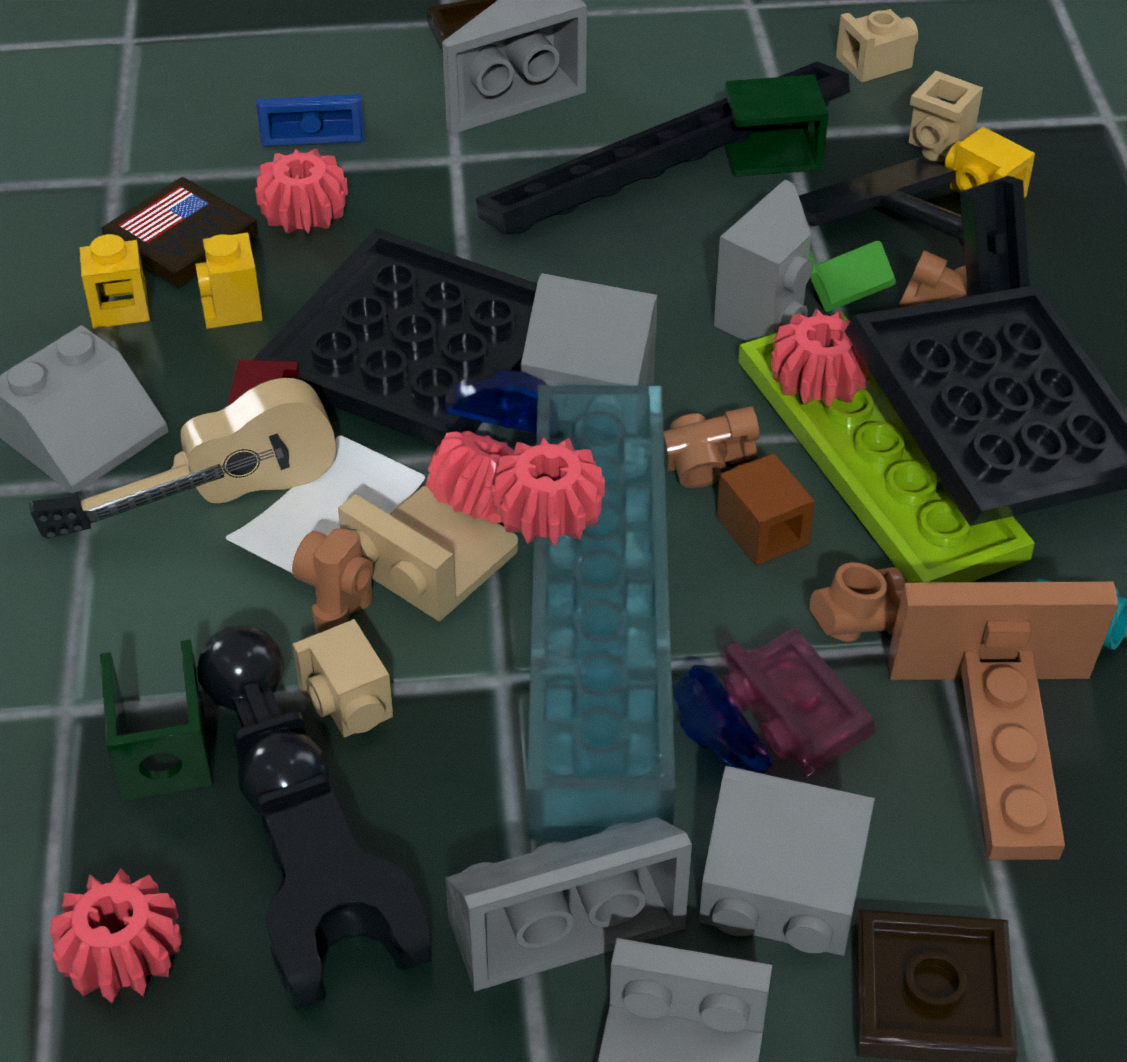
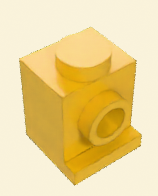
(986, 158)
(110, 270)
(228, 281)

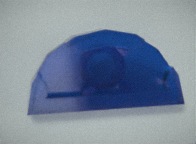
(503, 401)
(717, 722)

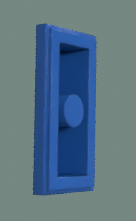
(310, 120)

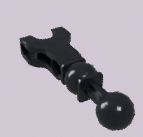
(327, 880)

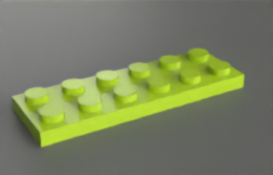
(890, 481)

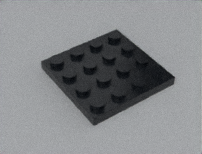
(403, 331)
(998, 400)

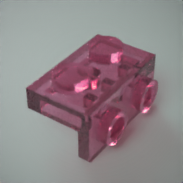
(798, 699)

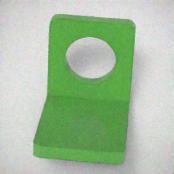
(851, 275)

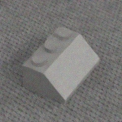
(569, 900)

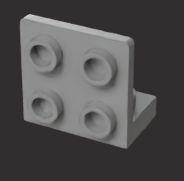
(683, 1006)

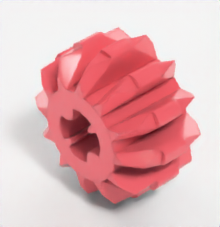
(301, 190)
(818, 359)
(464, 473)
(548, 491)
(115, 935)

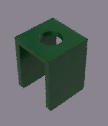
(777, 148)
(184, 741)

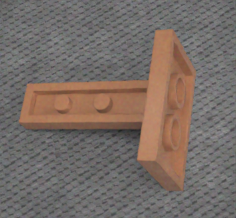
(1000, 645)

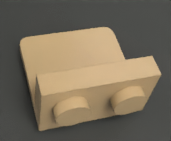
(428, 549)

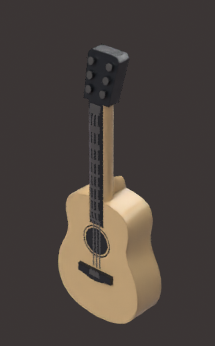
(261, 441)

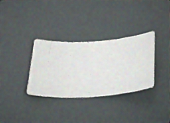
(315, 505)

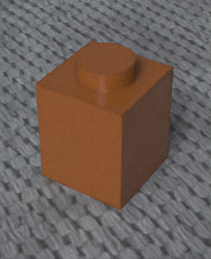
(765, 509)

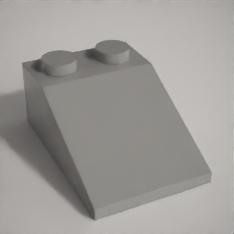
(514, 60)

